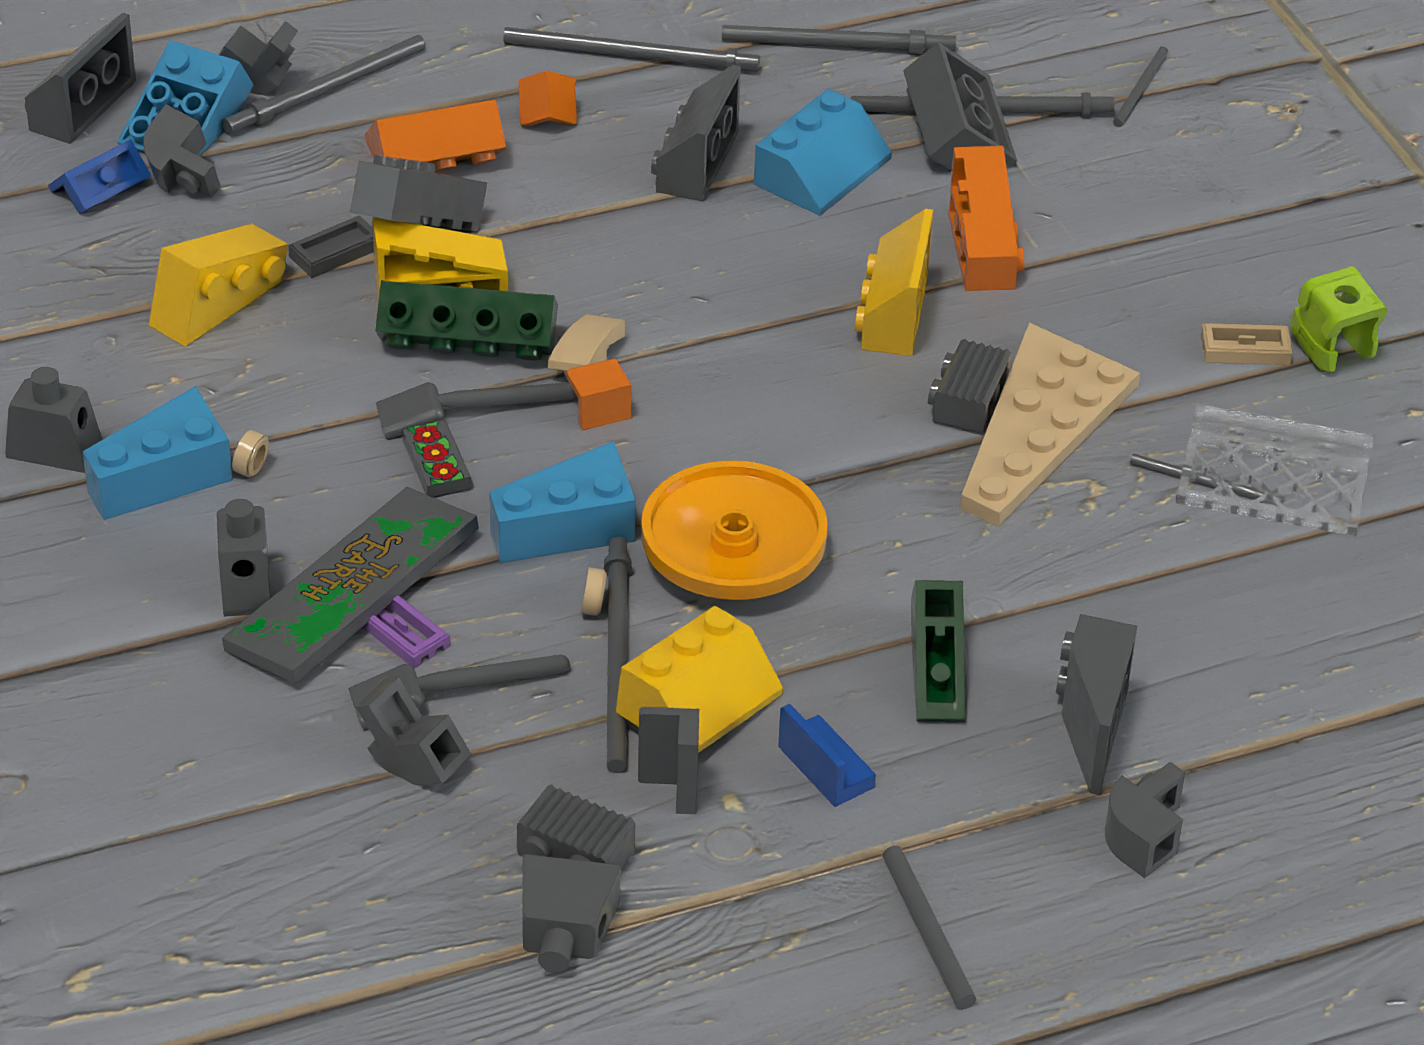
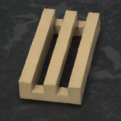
(1246, 344)

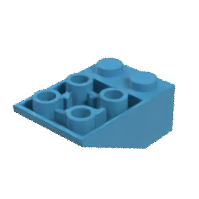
(194, 83)

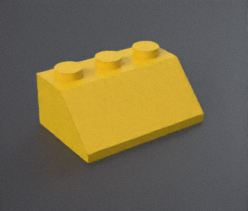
(896, 287)
(702, 666)

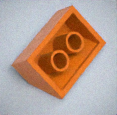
(441, 135)

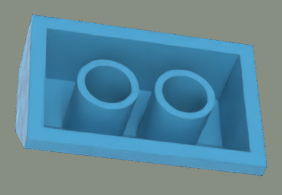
(820, 153)

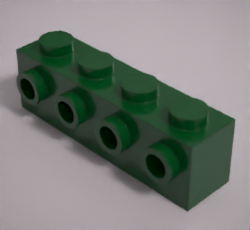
(466, 319)

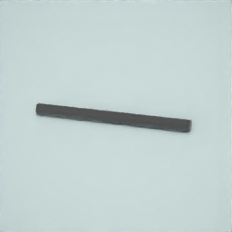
(1140, 86)
(1175, 471)

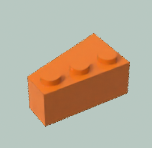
(983, 219)

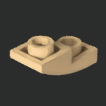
(586, 342)

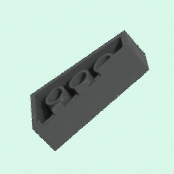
(417, 194)

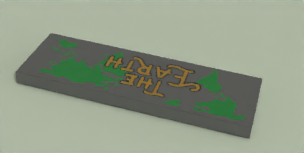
(350, 584)

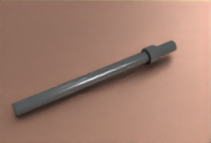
(916, 41)
(263, 110)

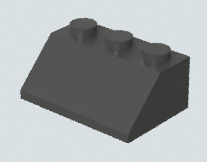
(84, 83)
(955, 106)
(699, 138)

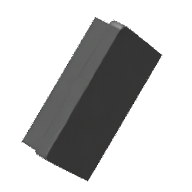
(670, 751)

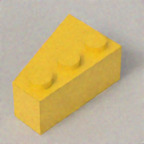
(436, 257)
(213, 279)

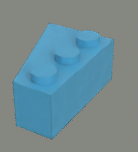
(158, 457)
(564, 507)

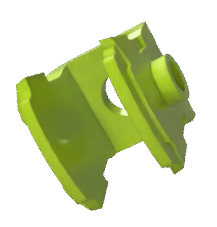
(1324, 316)

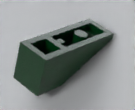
(938, 650)

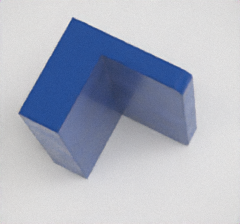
(103, 176)
(823, 756)

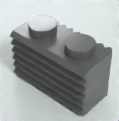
(969, 385)
(575, 830)

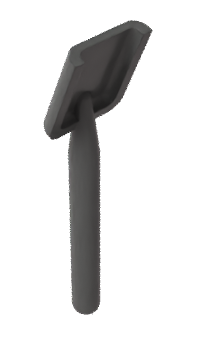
(425, 405)
(459, 678)

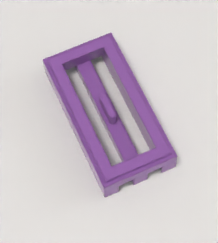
(402, 641)

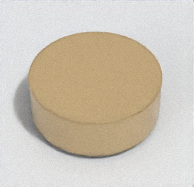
(250, 453)
(594, 591)

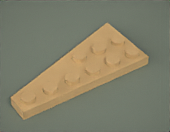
(1043, 414)

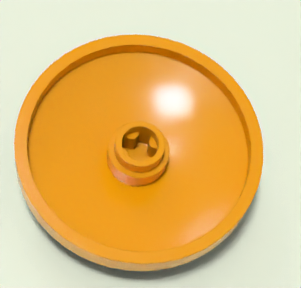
(734, 530)

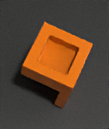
(547, 98)
(601, 393)

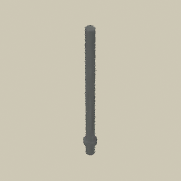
(632, 48)
(1083, 103)
(618, 567)

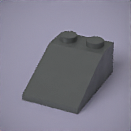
(1095, 690)

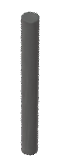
(929, 927)

